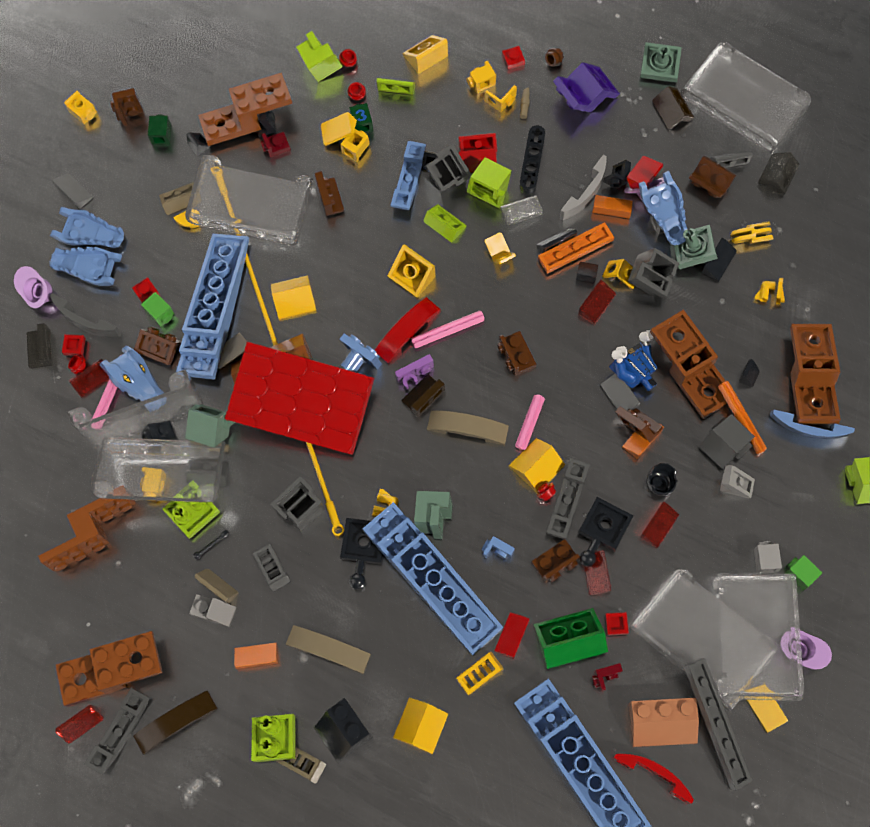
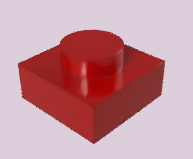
(513, 57)
(144, 289)
(73, 345)
(616, 623)

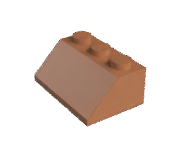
(664, 722)

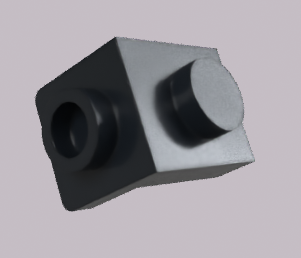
(267, 123)
(619, 174)
(159, 430)

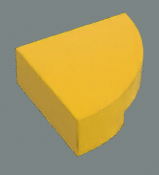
(181, 220)

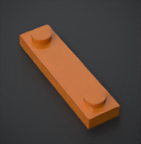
(576, 247)

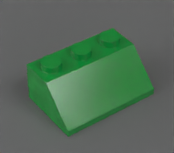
(571, 638)

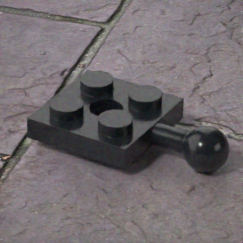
(593, 530)
(353, 551)

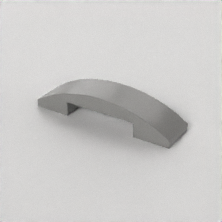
(573, 205)

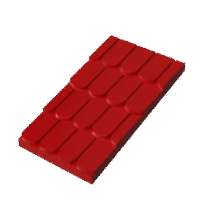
(299, 398)

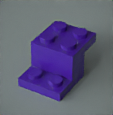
(585, 87)

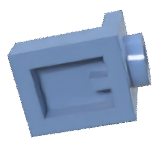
(501, 548)

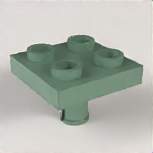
(661, 62)
(697, 248)

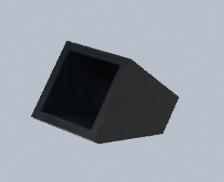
(342, 730)

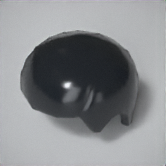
(662, 479)

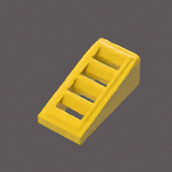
(464, 683)

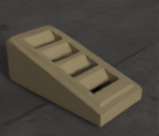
(312, 770)

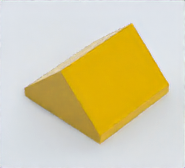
(427, 53)
(412, 271)
(293, 297)
(537, 464)
(420, 725)

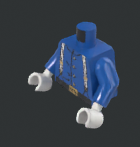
(635, 364)

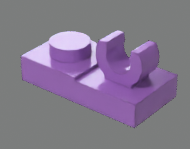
(418, 367)

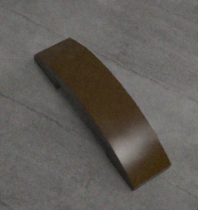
(174, 721)

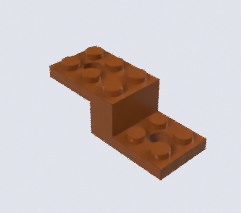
(247, 101)
(691, 362)
(815, 373)
(88, 532)
(108, 668)

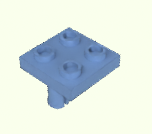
(358, 354)

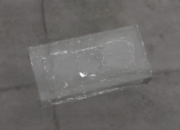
(521, 210)

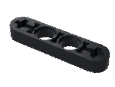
(532, 159)

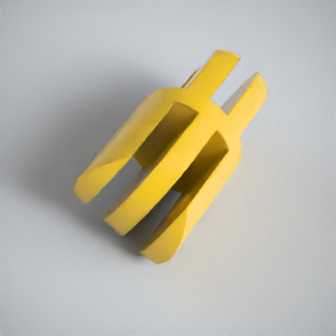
(751, 233)

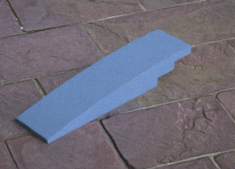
(212, 306)
(432, 578)
(579, 758)

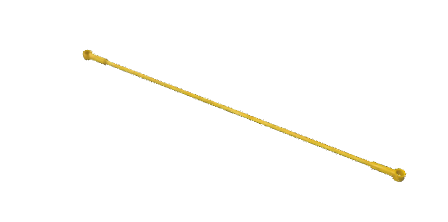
(329, 504)

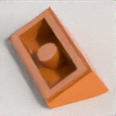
(612, 206)
(637, 445)
(255, 656)

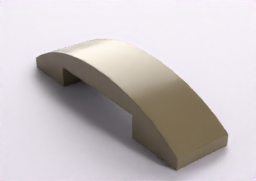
(468, 425)
(328, 649)

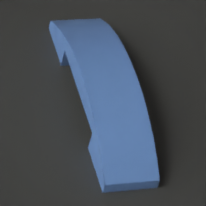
(409, 176)
(786, 420)

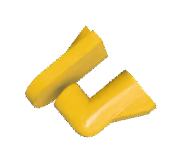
(763, 293)
(386, 498)

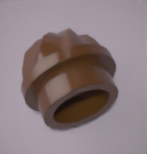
(554, 57)

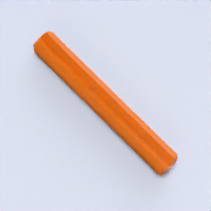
(741, 415)

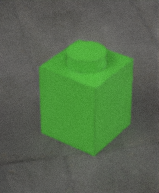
(158, 309)
(805, 571)

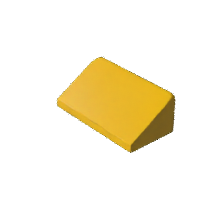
(338, 128)
(768, 713)

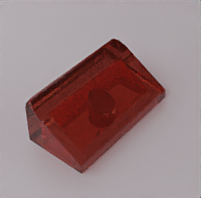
(596, 302)
(89, 378)
(660, 525)
(598, 576)
(79, 724)

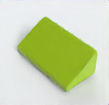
(395, 86)
(444, 222)

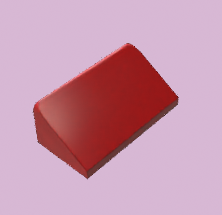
(477, 141)
(473, 158)
(645, 171)
(512, 635)

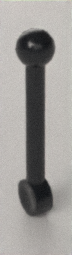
(197, 555)

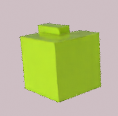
(318, 58)
(489, 182)
(859, 477)

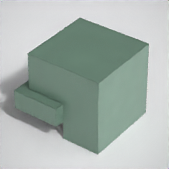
(207, 425)
(431, 511)

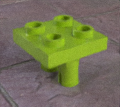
(191, 515)
(273, 738)

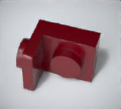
(275, 144)
(610, 672)

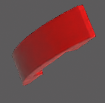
(405, 329)
(678, 789)

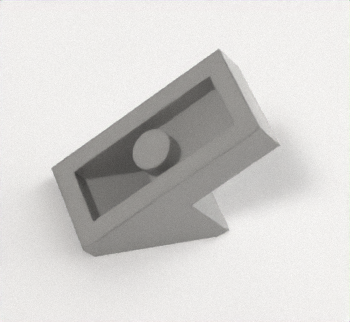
(736, 482)
(212, 610)

